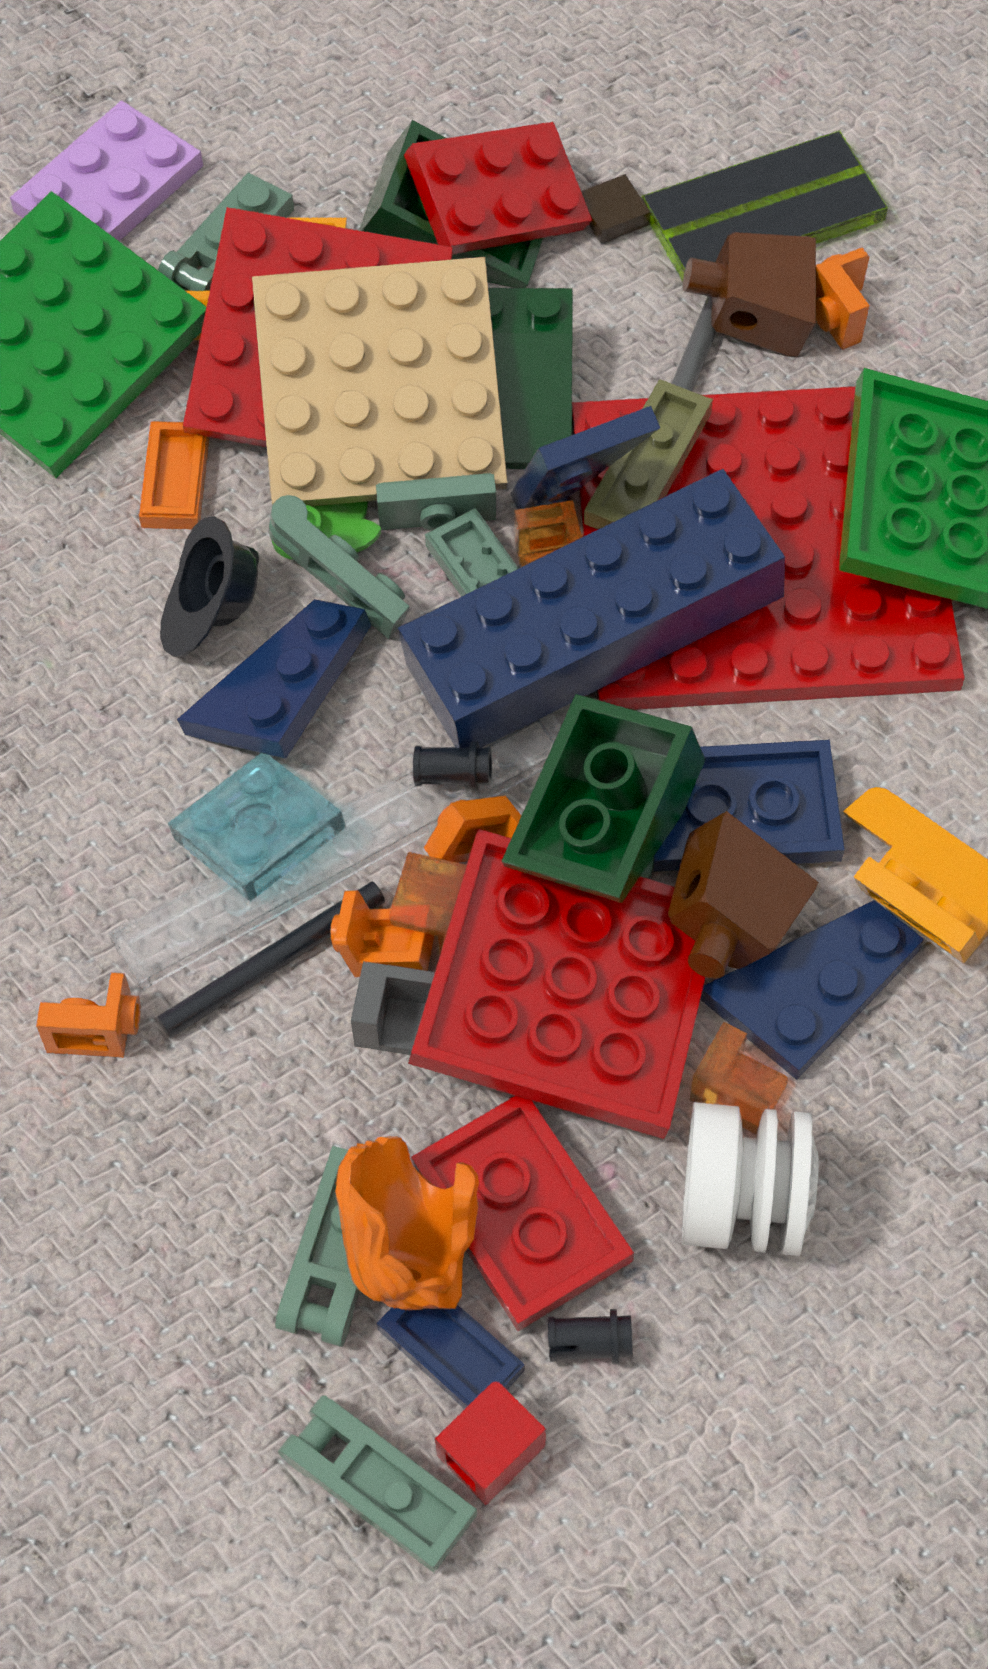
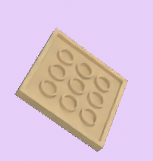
(377, 378)

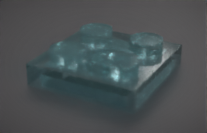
(257, 826)

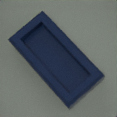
(451, 1350)

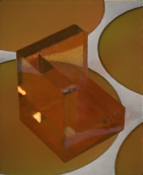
(544, 530)
(427, 895)
(735, 1079)

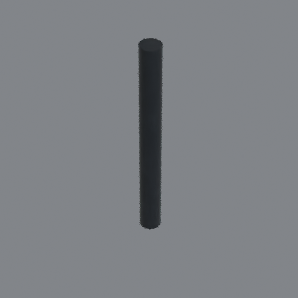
(258, 967)

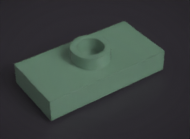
(434, 500)
(469, 552)

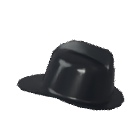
(210, 588)

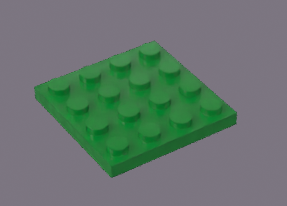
(79, 331)
(917, 488)

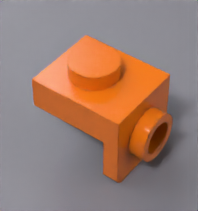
(838, 297)
(460, 821)
(369, 937)

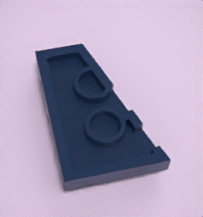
(574, 461)
(281, 684)
(814, 985)

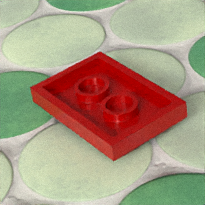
(497, 187)
(537, 1219)

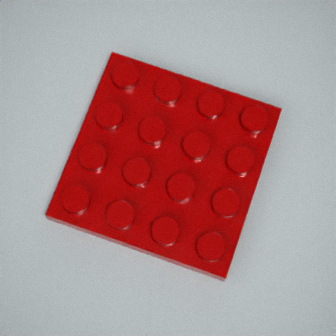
(226, 376)
(562, 994)

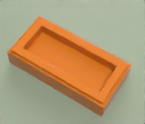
(173, 477)

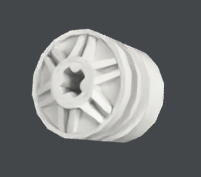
(748, 1179)

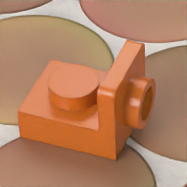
(86, 1028)

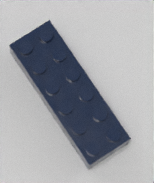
(593, 611)

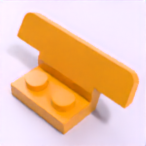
(925, 875)

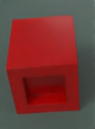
(490, 1442)

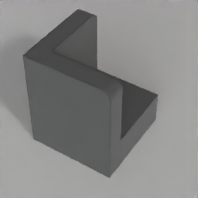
(389, 1007)

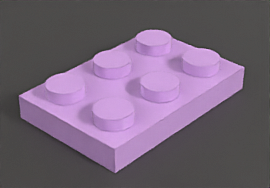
(115, 171)

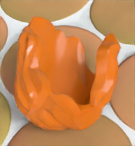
(401, 1230)

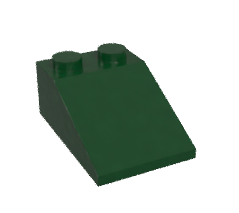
(399, 213)
(532, 367)
(605, 798)

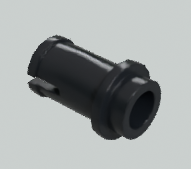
(452, 766)
(590, 1337)

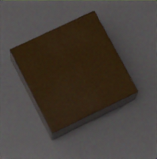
(615, 208)

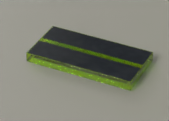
(795, 191)

